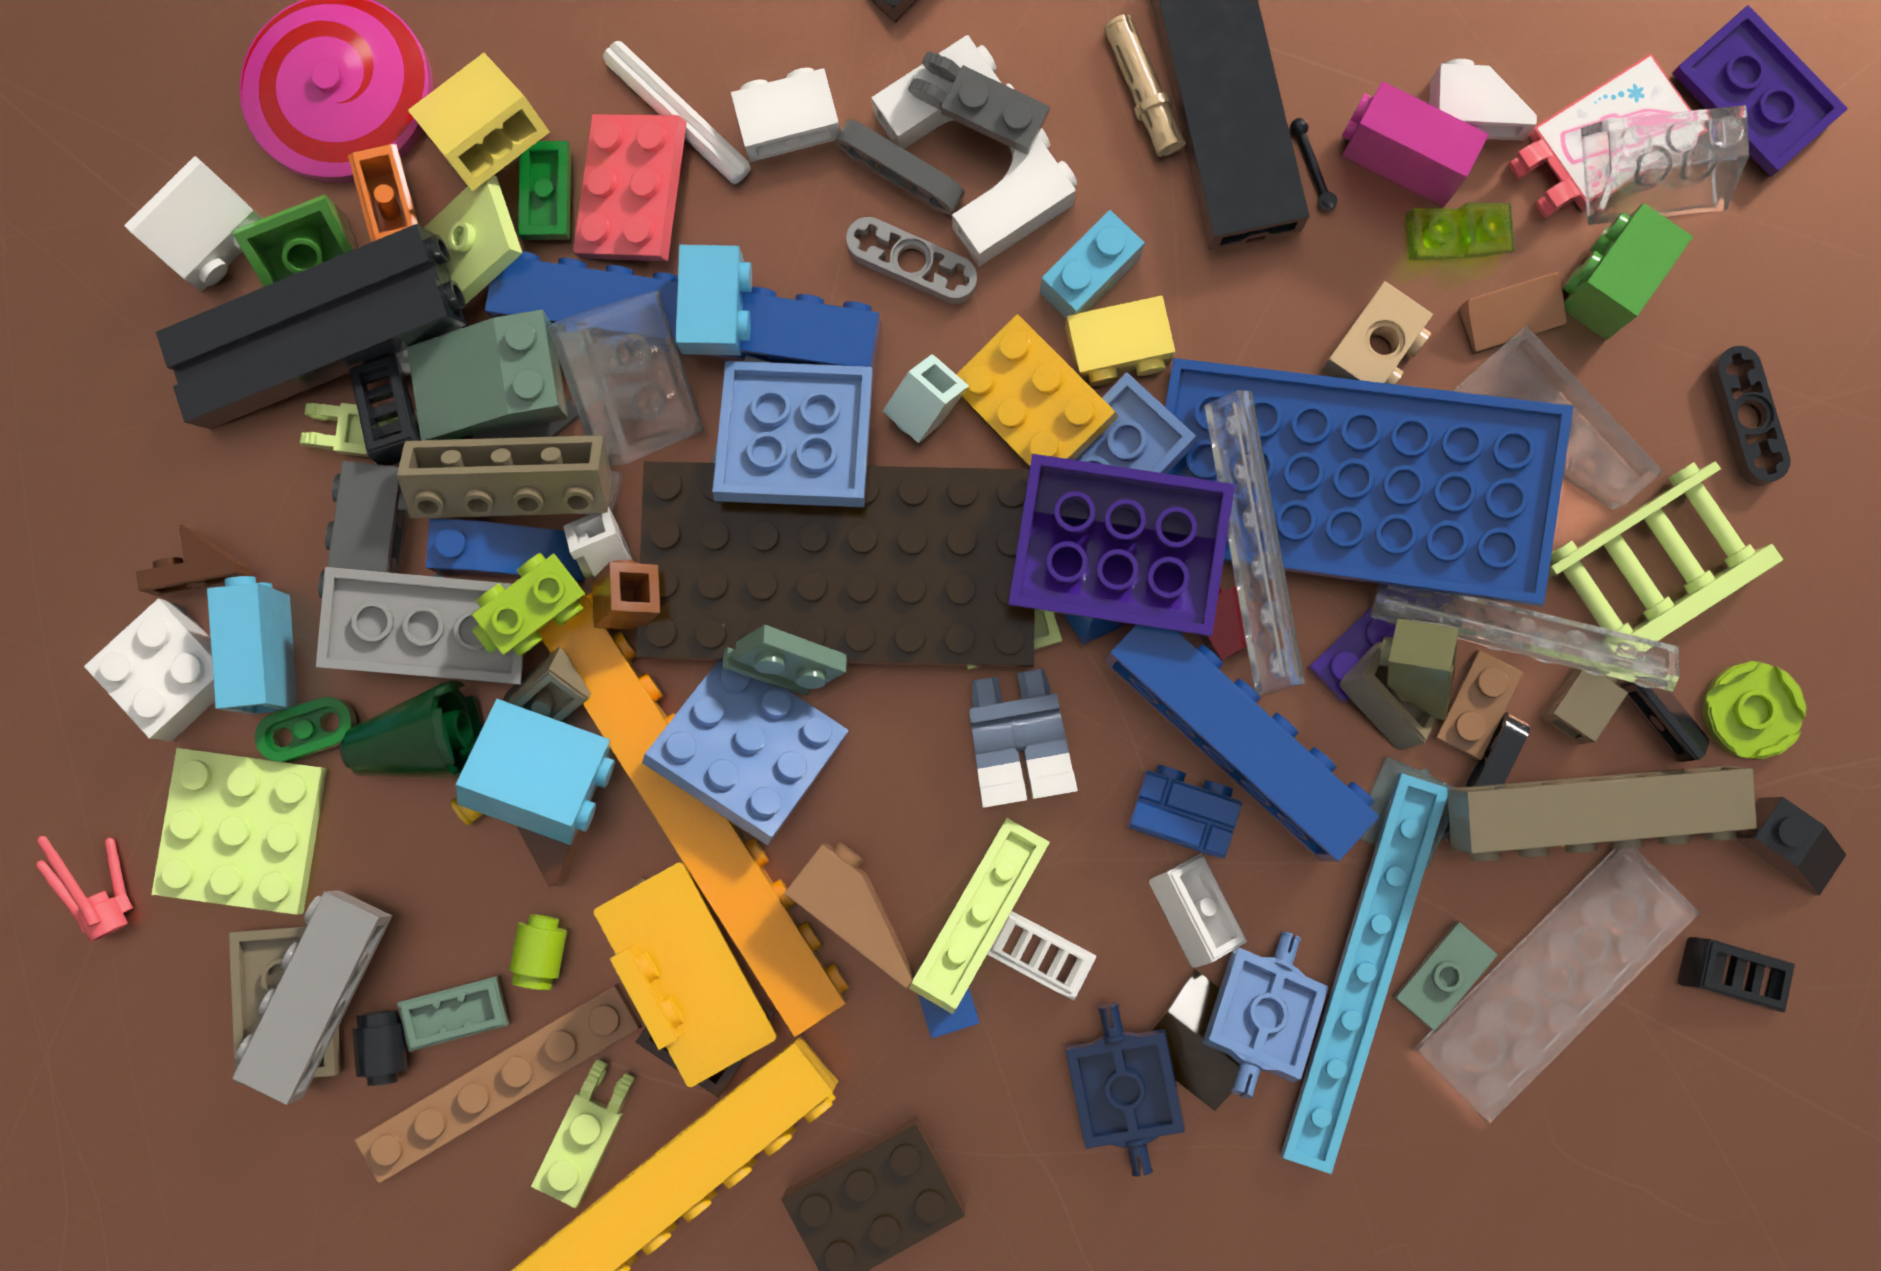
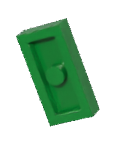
(545, 191)

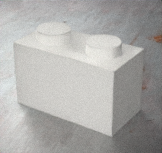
(786, 113)

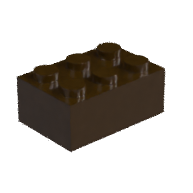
(874, 1201)

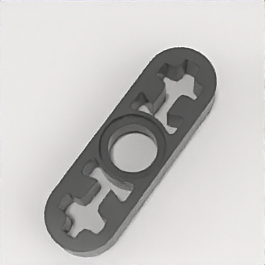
(899, 167)

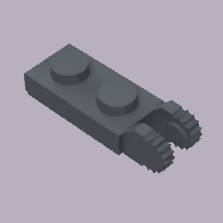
(982, 103)

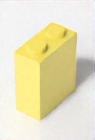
(479, 121)

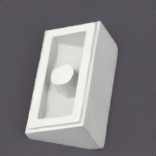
(1197, 911)

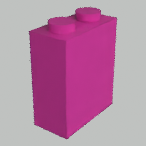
(1412, 143)

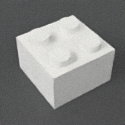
(159, 670)

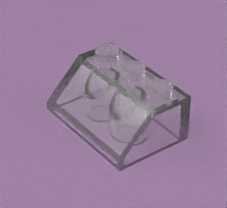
(1666, 160)
(627, 377)

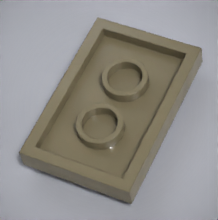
(254, 971)

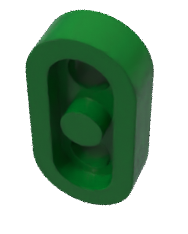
(307, 727)

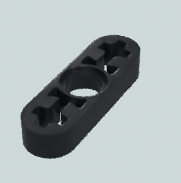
(1761, 397)
(1499, 756)

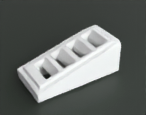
(1077, 974)

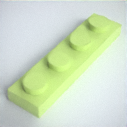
(979, 916)

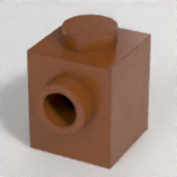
(625, 595)

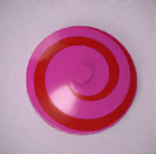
(332, 85)

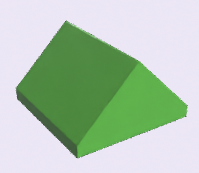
(295, 239)

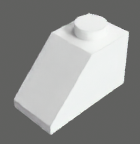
(1481, 99)

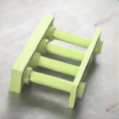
(1701, 587)

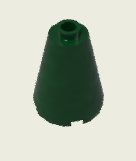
(416, 738)

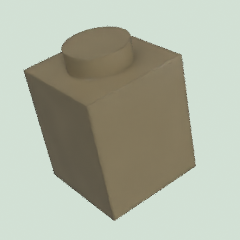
(1584, 705)

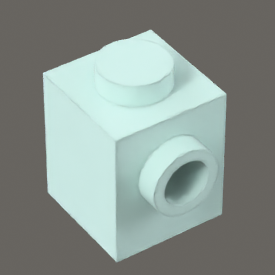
(925, 398)

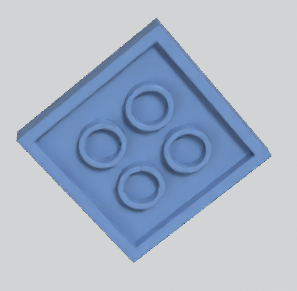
(793, 434)
(745, 749)

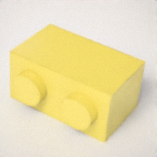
(1120, 340)

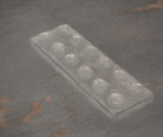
(1556, 981)

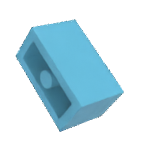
(1092, 266)
(711, 300)

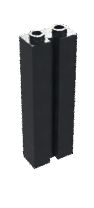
(1231, 119)
(312, 327)

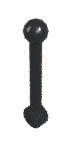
(1327, 200)

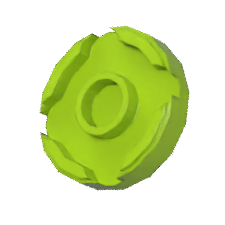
(1753, 710)

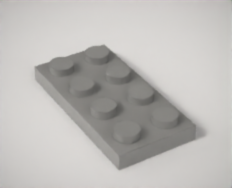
(407, 627)

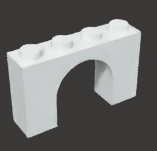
(1027, 195)

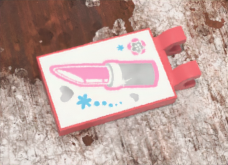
(1557, 140)

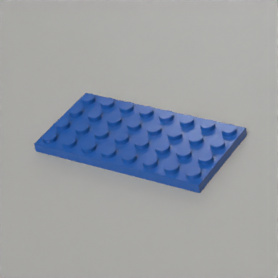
(1395, 477)

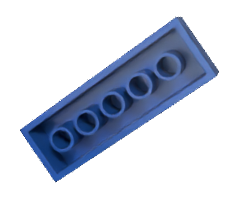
(1245, 740)

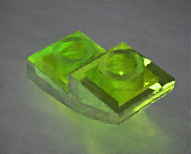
(1460, 232)

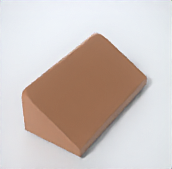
(1502, 313)

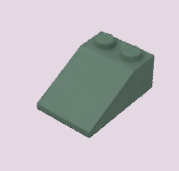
(487, 378)

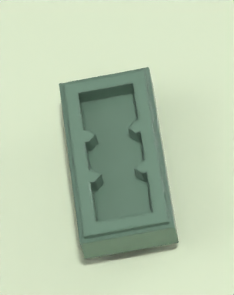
(1445, 975)
(453, 1013)

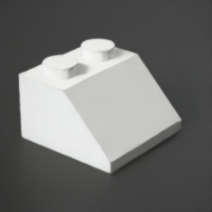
(194, 224)

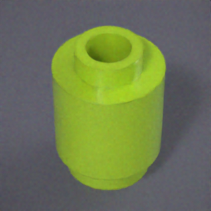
(537, 952)

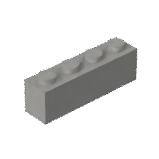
(311, 996)

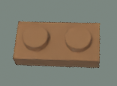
(1478, 705)

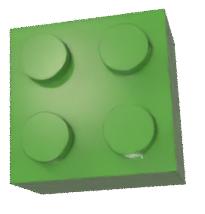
(1623, 270)

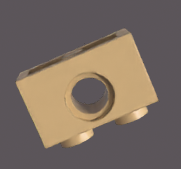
(1389, 316)

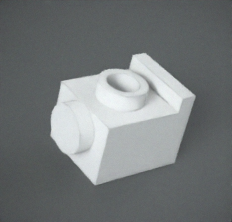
(596, 542)

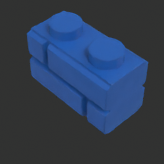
(1185, 813)

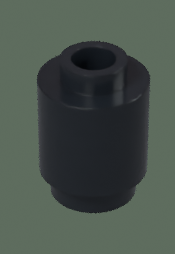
(379, 1047)

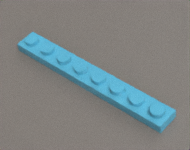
(1364, 973)

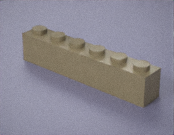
(1601, 810)

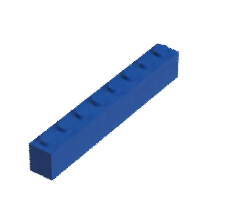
(780, 327)

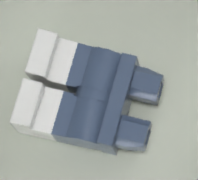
(1018, 726)

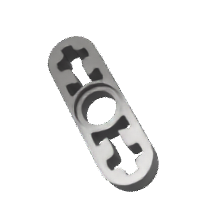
(874, 260)

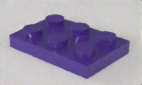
(1757, 69)

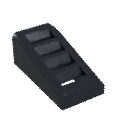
(385, 442)
(1705, 965)

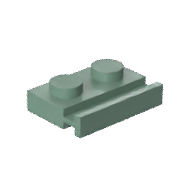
(784, 660)

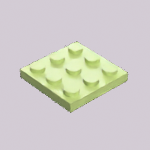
(239, 831)

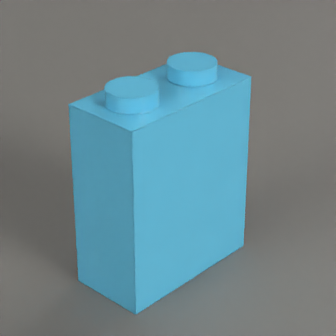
(251, 647)
(535, 772)

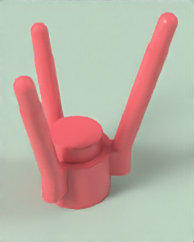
(95, 915)

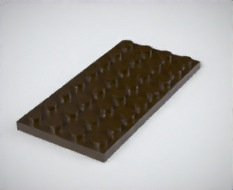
(887, 583)

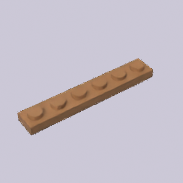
(497, 1083)

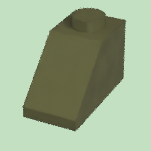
(1421, 664)

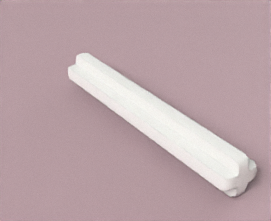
(667, 102)

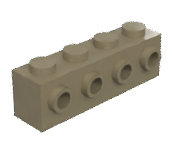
(505, 476)

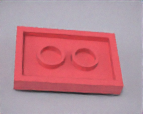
(630, 187)

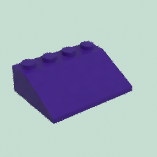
(1122, 544)

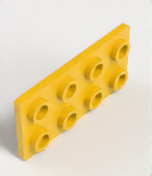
(683, 975)

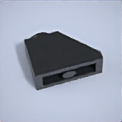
(1793, 843)

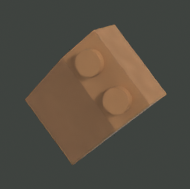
(846, 902)

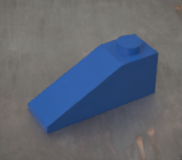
(492, 548)

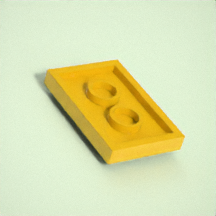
(1033, 395)

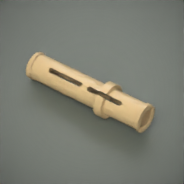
(1151, 102)

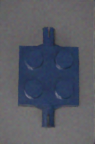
(1125, 1089)

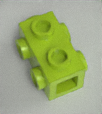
(514, 615)

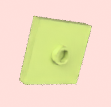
(477, 236)

